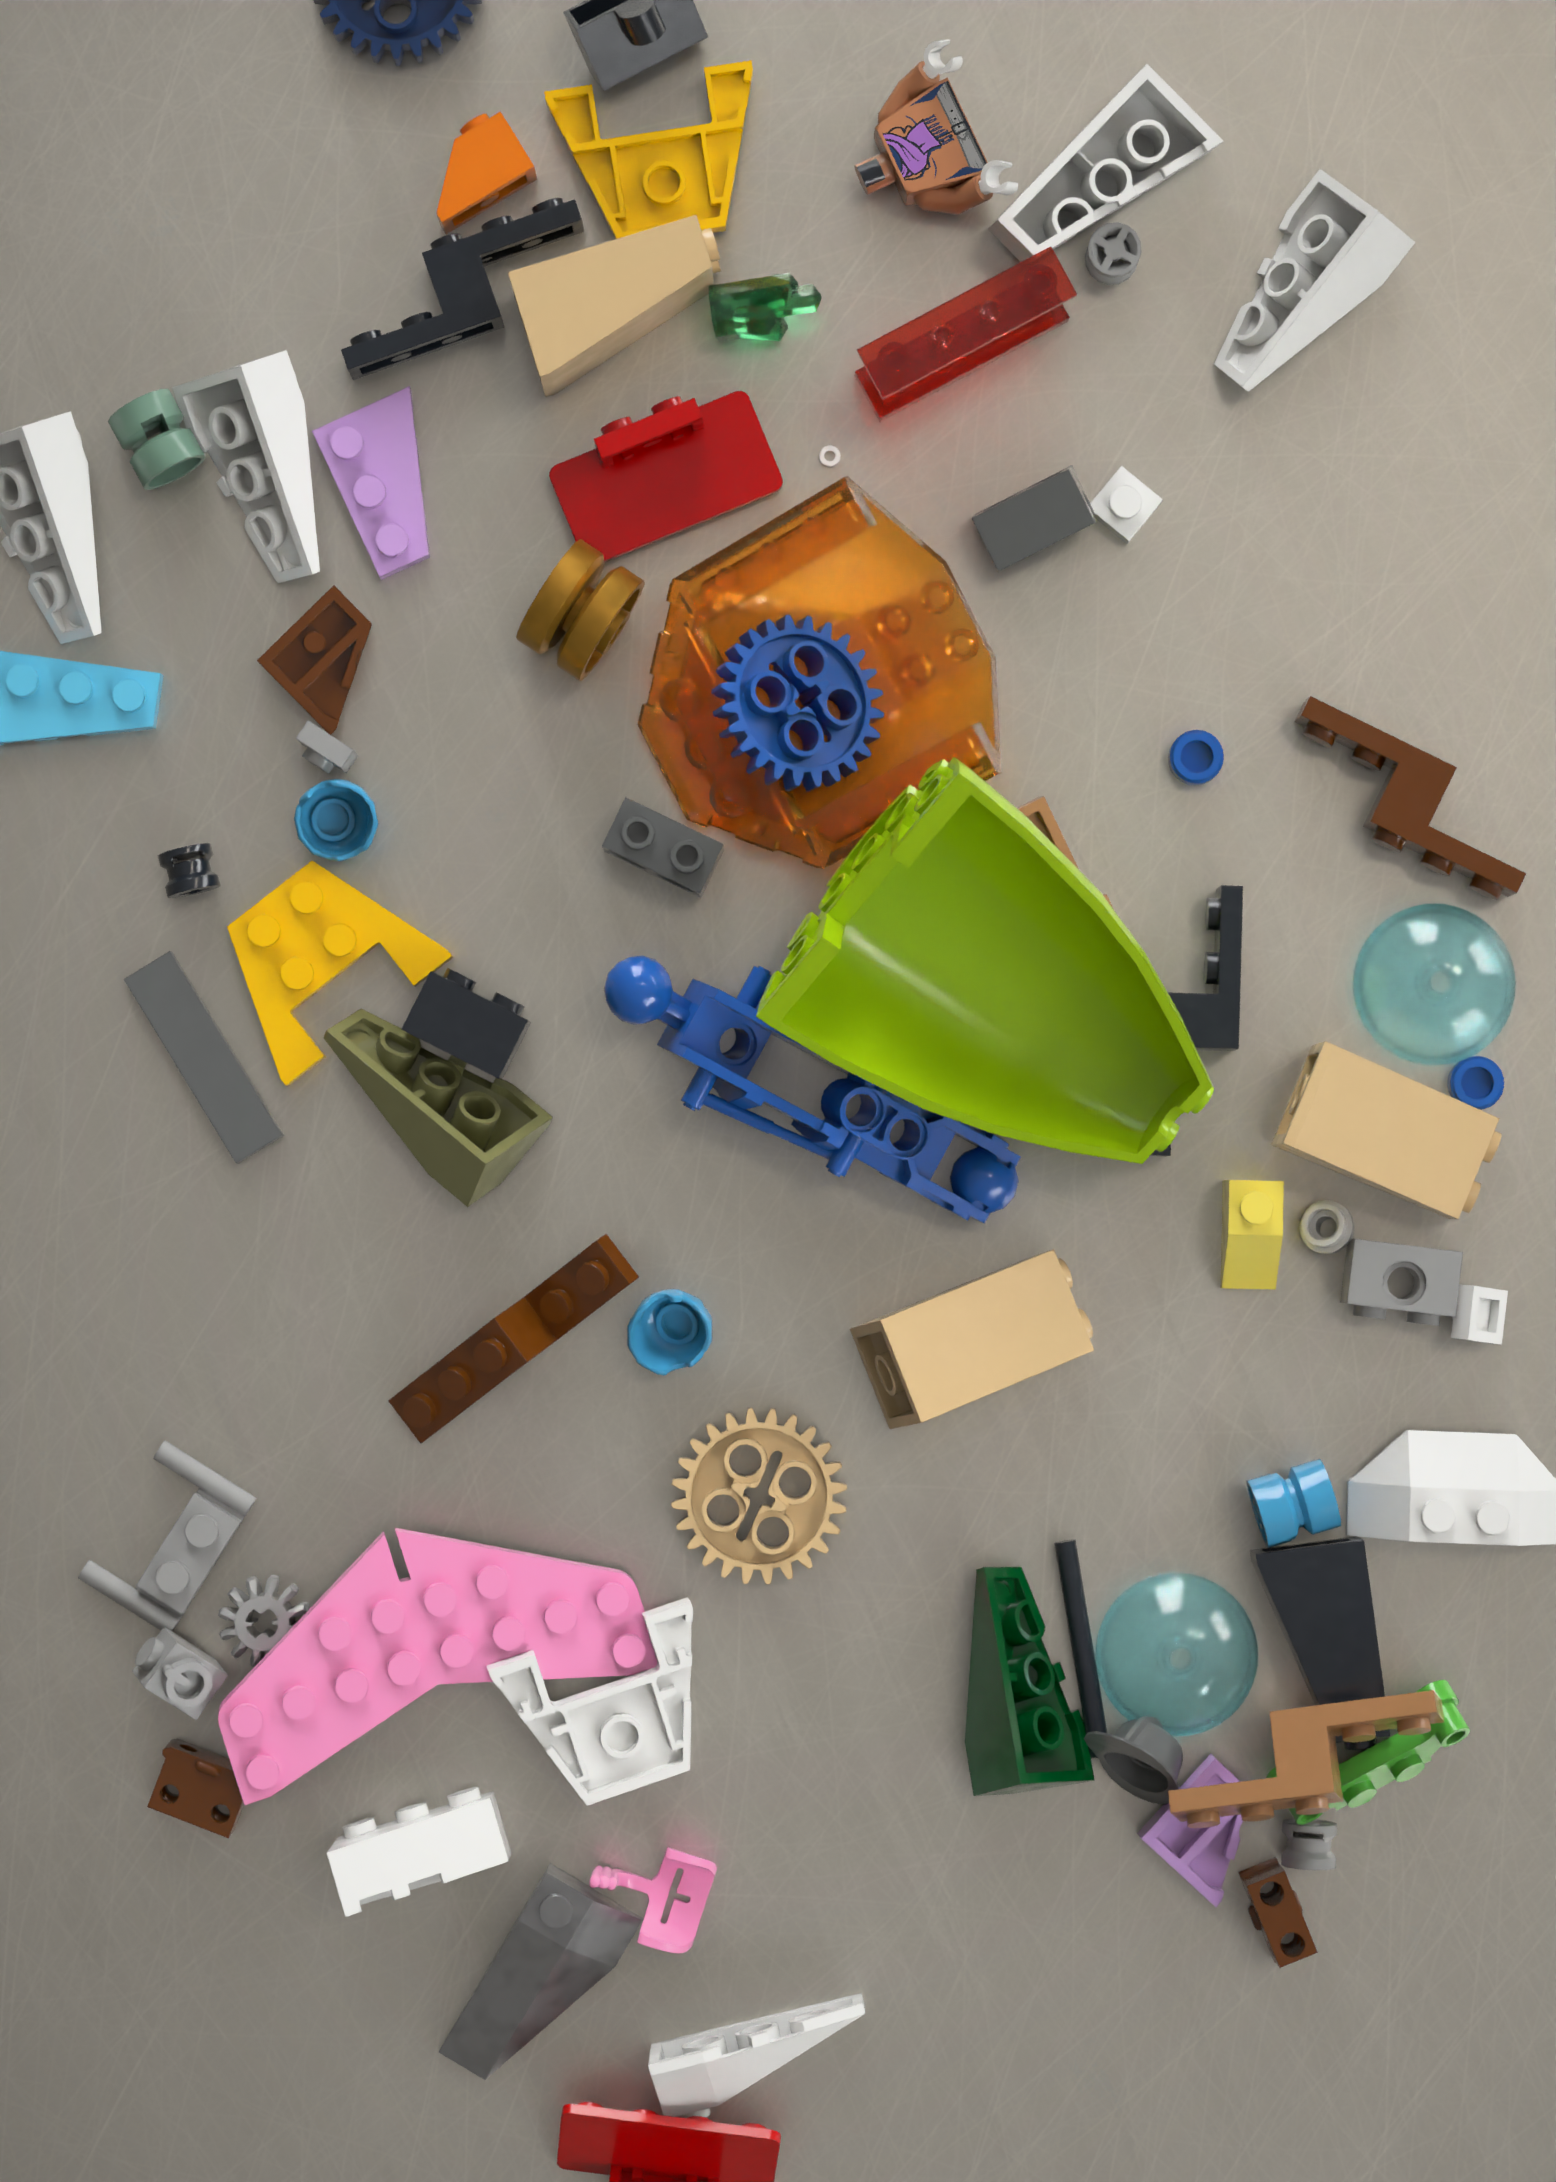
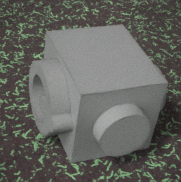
(178, 1672)

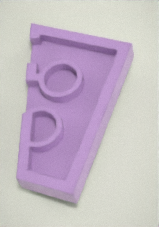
(379, 478)

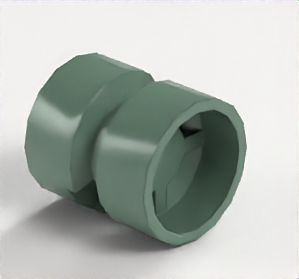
(165, 455)

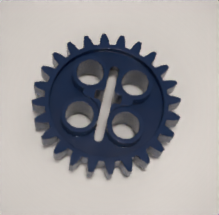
(423, 27)

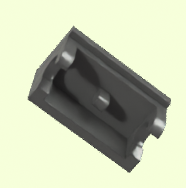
(1034, 518)

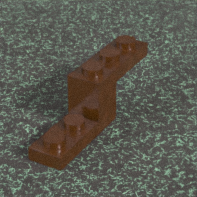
(1408, 799)
(513, 1338)

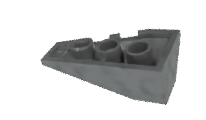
(546, 1963)

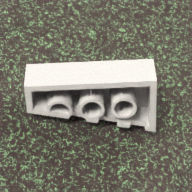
(1116, 158)

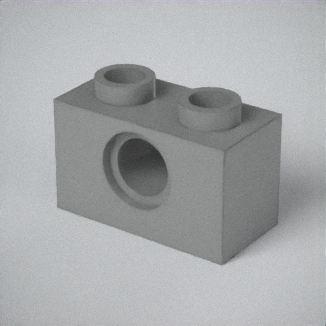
(1434, 1277)

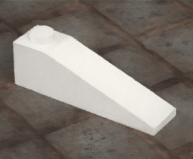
(1325, 265)
(258, 439)
(51, 522)
(721, 2062)

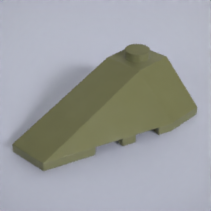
(449, 1118)

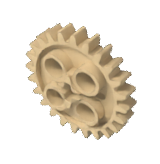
(804, 1514)

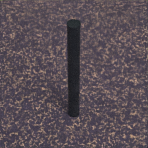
(1080, 1637)

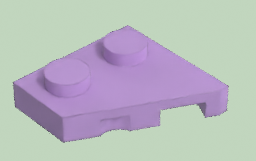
(1197, 1853)

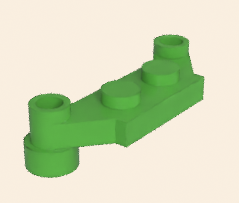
(1396, 1757)

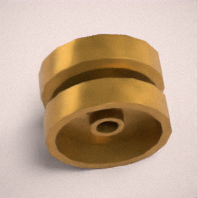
(573, 606)

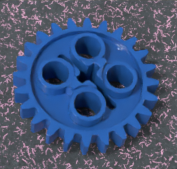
(765, 730)

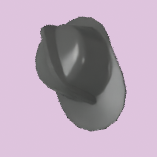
(1140, 1758)

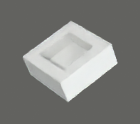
(1125, 504)
(1479, 1314)

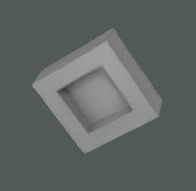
(324, 749)

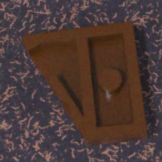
(320, 657)

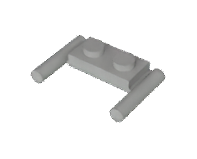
(188, 1549)

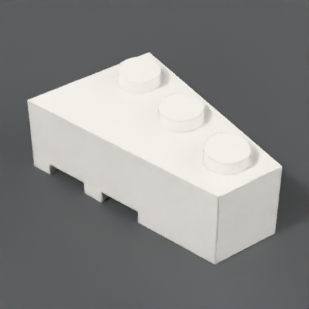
(418, 1848)

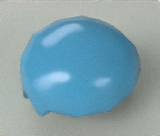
(336, 820)
(669, 1331)

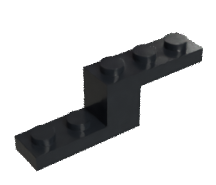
(462, 287)
(1215, 1017)

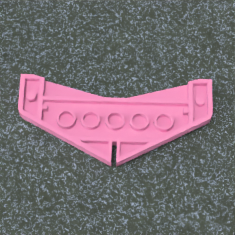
(391, 1639)

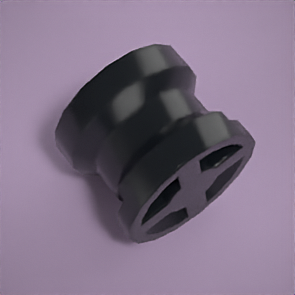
(191, 875)

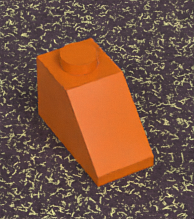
(482, 170)

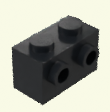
(466, 1023)

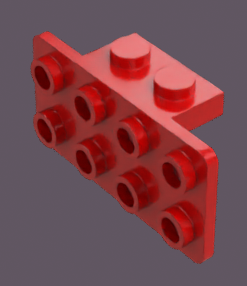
(666, 473)
(664, 2148)

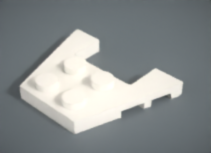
(619, 1731)

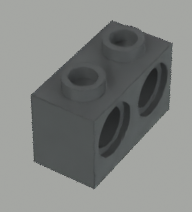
(663, 847)

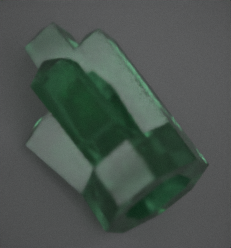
(758, 306)

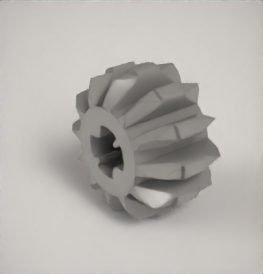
(260, 1602)

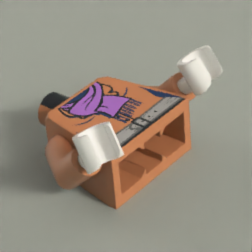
(930, 144)

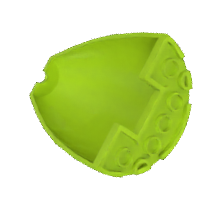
(988, 981)

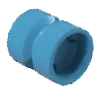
(1294, 1503)

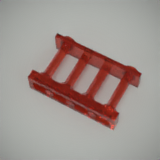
(964, 334)

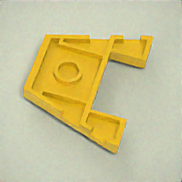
(662, 173)
(307, 938)

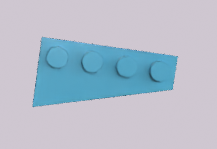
(72, 698)

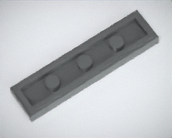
(203, 1057)

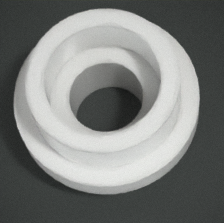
(1315, 1216)

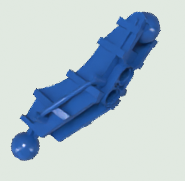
(980, 1179)

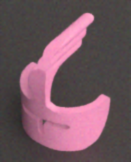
(684, 1917)

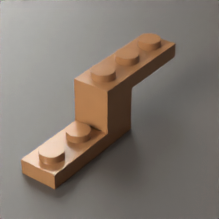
(1307, 1758)

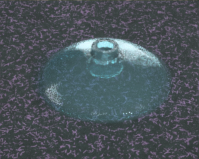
(1396, 991)
(1168, 1615)

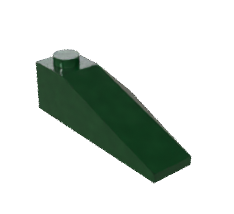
(1016, 1711)

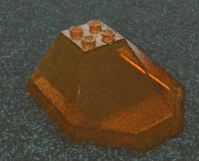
(898, 602)

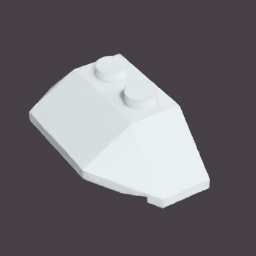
(1454, 1491)

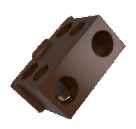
(202, 1784)
(1277, 1912)

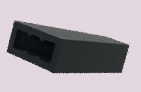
(1326, 1618)

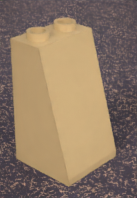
(610, 296)
(1387, 1131)
(973, 1339)

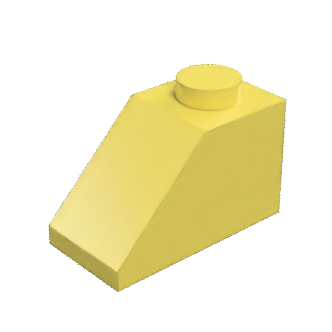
(1251, 1233)

